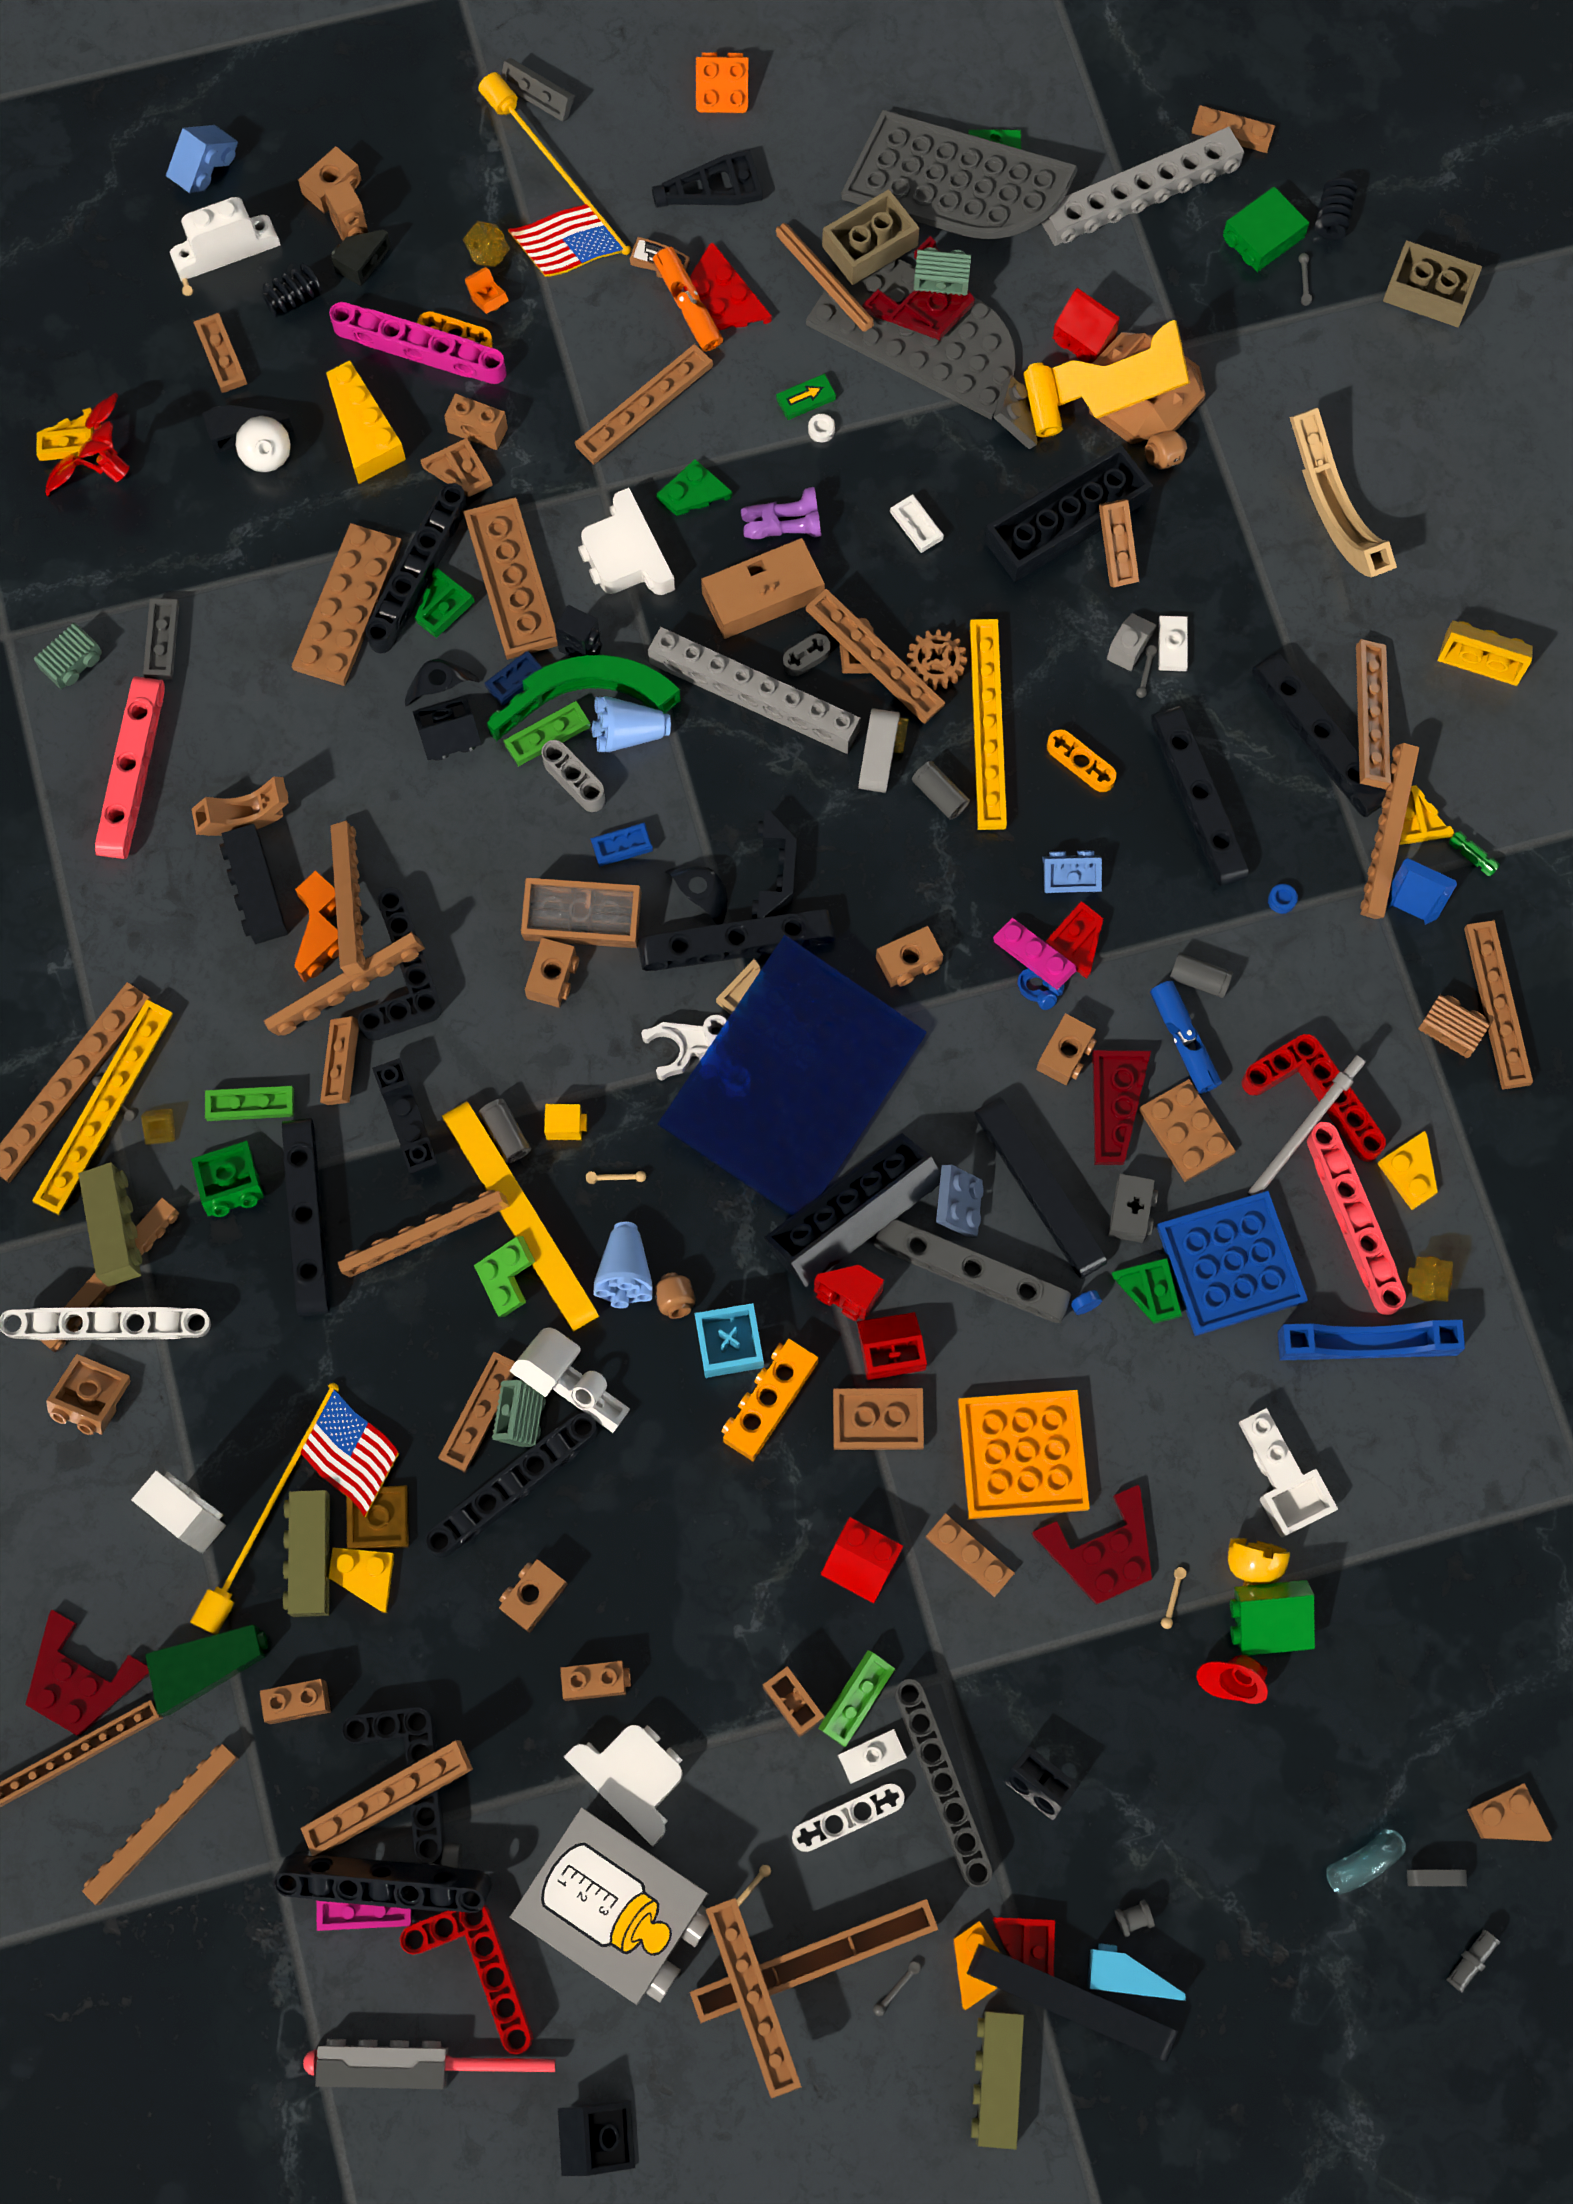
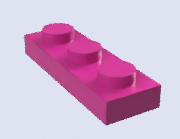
(1035, 953)
(357, 1916)

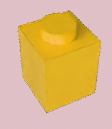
(564, 1122)

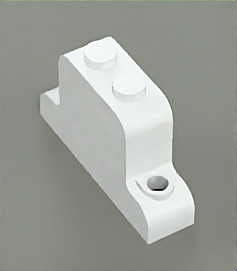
(220, 237)
(625, 550)
(632, 1777)

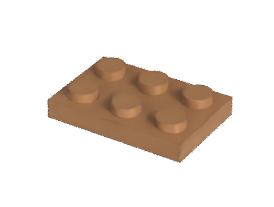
(1187, 1130)
(878, 1419)

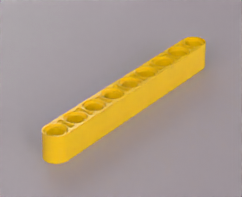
(521, 1216)

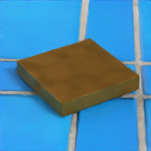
(385, 1523)

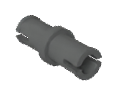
(1473, 1960)

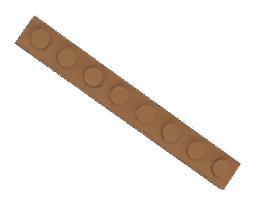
(69, 1080)

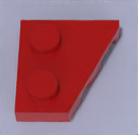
(1078, 937)
(1028, 1941)

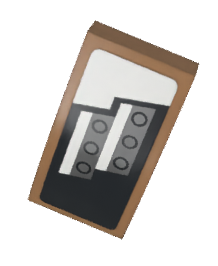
(644, 252)

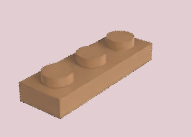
(1248, 132)
(220, 352)
(1119, 542)
(339, 1061)
(970, 1555)

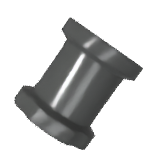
(1134, 1918)

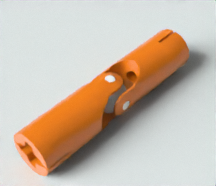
(689, 302)

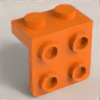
(722, 83)

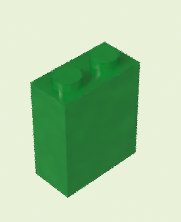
(1265, 229)
(1273, 1618)

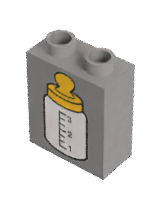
(613, 1909)

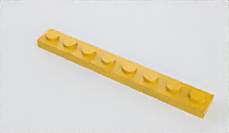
(988, 724)
(102, 1107)

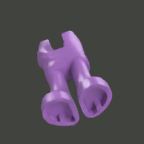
(764, 517)

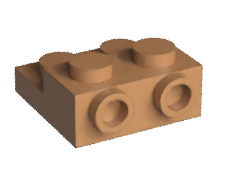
(87, 1395)

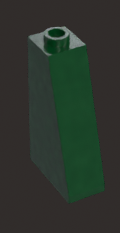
(198, 1666)

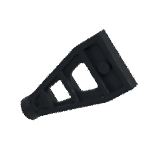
(741, 175)

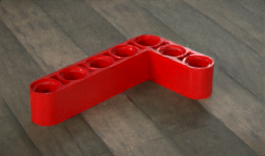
(1305, 1066)
(483, 1964)

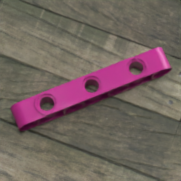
(418, 342)

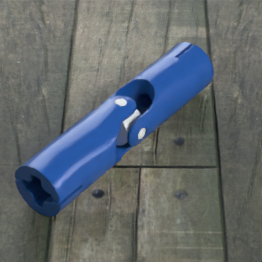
(1180, 1026)

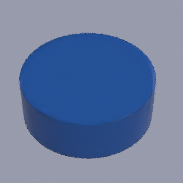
(1282, 898)
(1086, 1302)

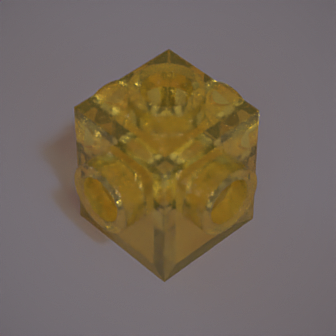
(486, 244)
(1431, 1279)

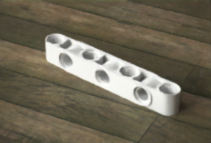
(104, 1323)

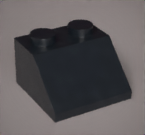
(447, 728)
(596, 2138)

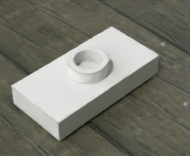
(916, 523)
(1173, 643)
(872, 1756)

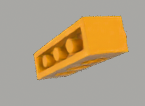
(752, 1441)

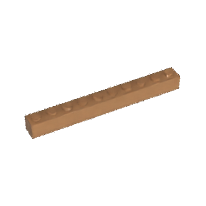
(1389, 831)
(347, 898)
(94, 1290)
(78, 1752)
(157, 1827)

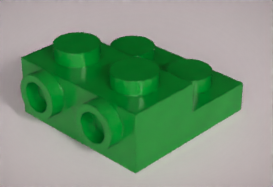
(227, 1179)

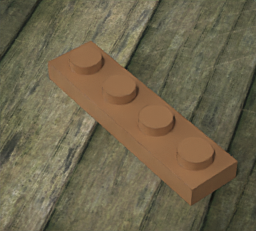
(477, 1414)

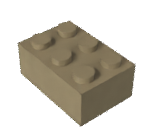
(870, 237)
(1432, 283)

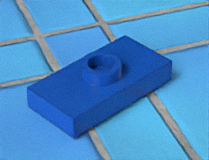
(621, 844)

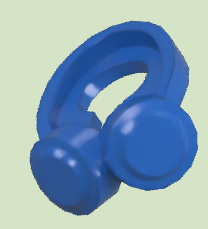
(1045, 999)

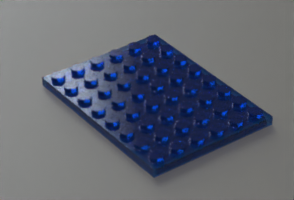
(792, 1078)

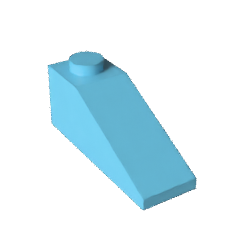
(1123, 1974)

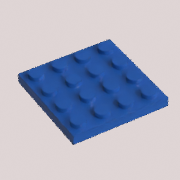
(1231, 1263)

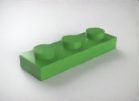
(557, 726)
(249, 1103)
(856, 1698)

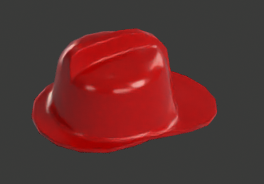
(1237, 1679)

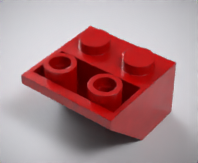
(851, 1289)
(892, 1346)

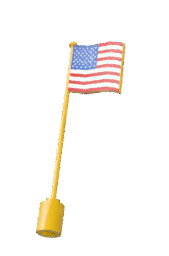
(567, 236)
(345, 1454)

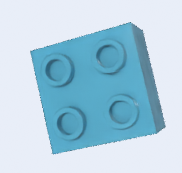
(729, 1340)

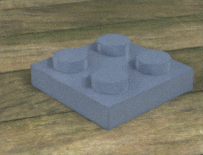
(959, 1200)

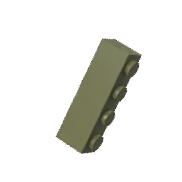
(110, 1224)
(307, 1553)
(999, 2080)

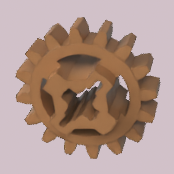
(937, 648)

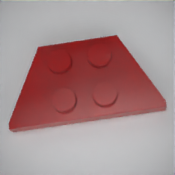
(725, 292)

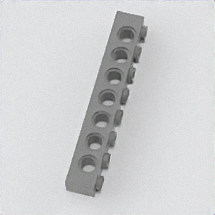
(1149, 175)
(754, 690)

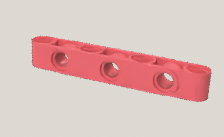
(127, 787)
(1356, 1218)

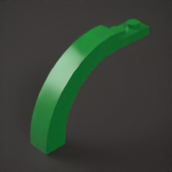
(585, 673)

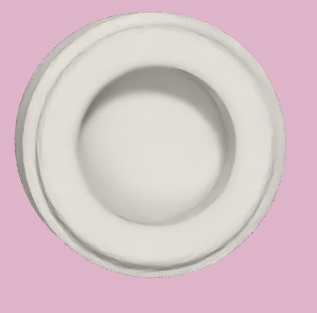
(821, 428)

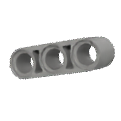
(879, 750)
(568, 764)

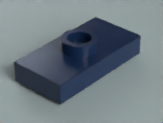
(508, 681)

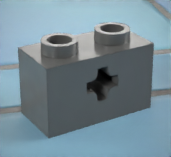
(1123, 1222)

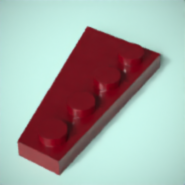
(1116, 1097)

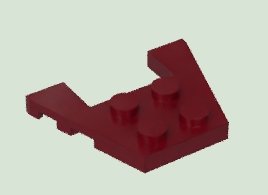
(921, 311)
(1108, 1562)
(70, 1691)

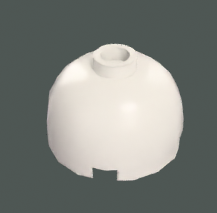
(263, 444)

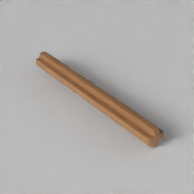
(824, 277)

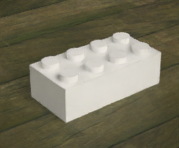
(180, 1510)

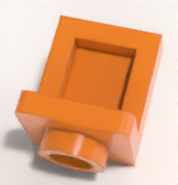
(485, 291)

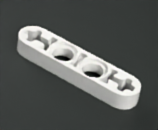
(850, 1822)

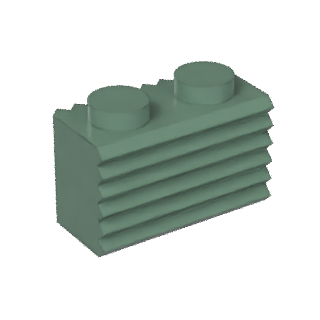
(942, 271)
(68, 656)
(518, 1414)

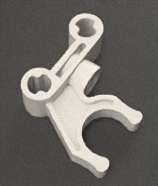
(690, 1038)

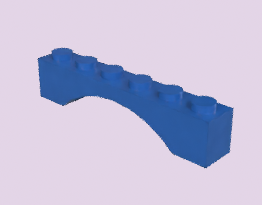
(1392, 1341)

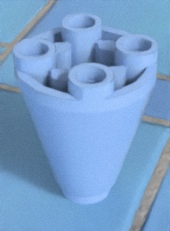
(627, 724)
(624, 1268)

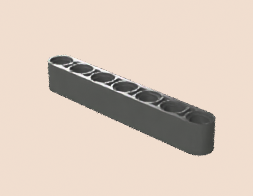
(954, 1794)

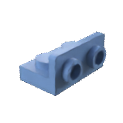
(1072, 873)

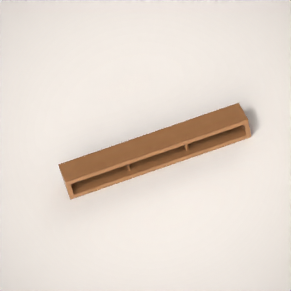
(822, 1957)

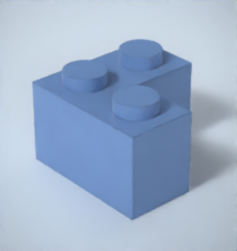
(197, 154)

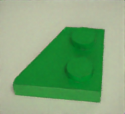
(692, 490)
(442, 604)
(1151, 1289)

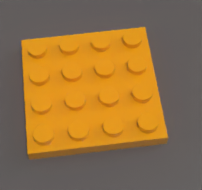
(1023, 1454)

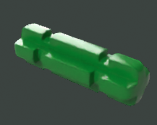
(1474, 853)

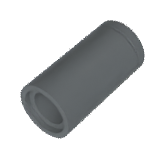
(940, 790)
(1201, 975)
(504, 1130)

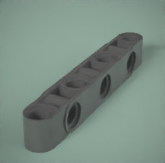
(994, 1278)

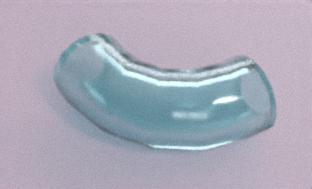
(1367, 1862)

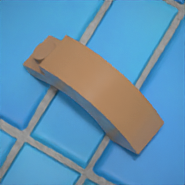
(260, 808)

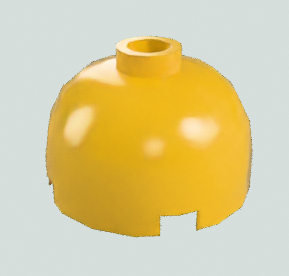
(1257, 1561)

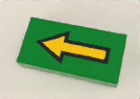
(806, 397)

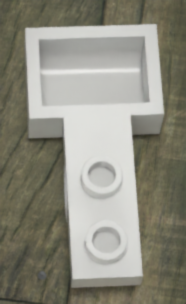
(548, 1366)
(1295, 1497)

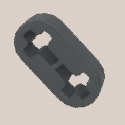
(803, 650)
(1436, 1878)

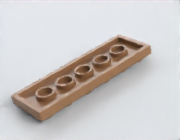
(511, 578)
(347, 604)

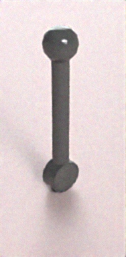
(1306, 297)
(1150, 653)
(129, 1115)
(880, 2008)

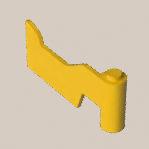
(1106, 387)

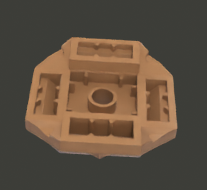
(1159, 412)

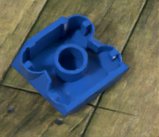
(1420, 890)

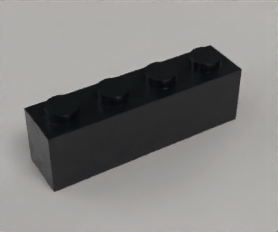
(254, 884)

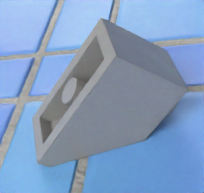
(1130, 641)

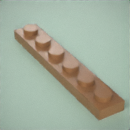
(644, 404)
(875, 656)
(1373, 714)
(335, 990)
(1498, 1005)
(433, 1228)
(386, 1798)
(753, 1998)

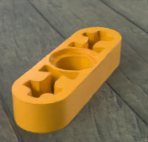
(447, 323)
(1080, 749)

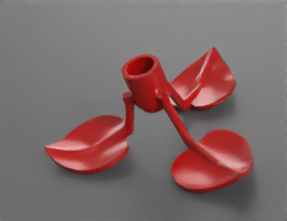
(98, 442)

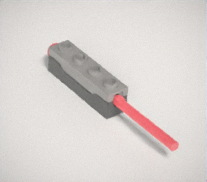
(402, 2065)

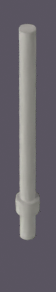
(1341, 1082)

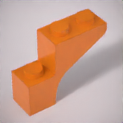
(320, 936)

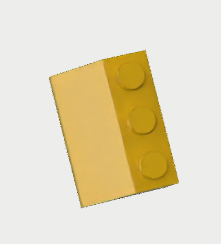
(1485, 652)

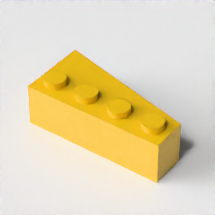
(366, 430)

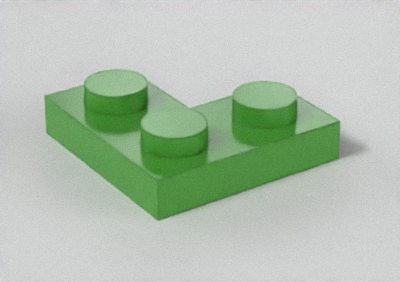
(498, 1275)

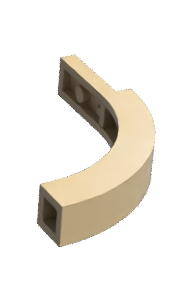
(1349, 533)

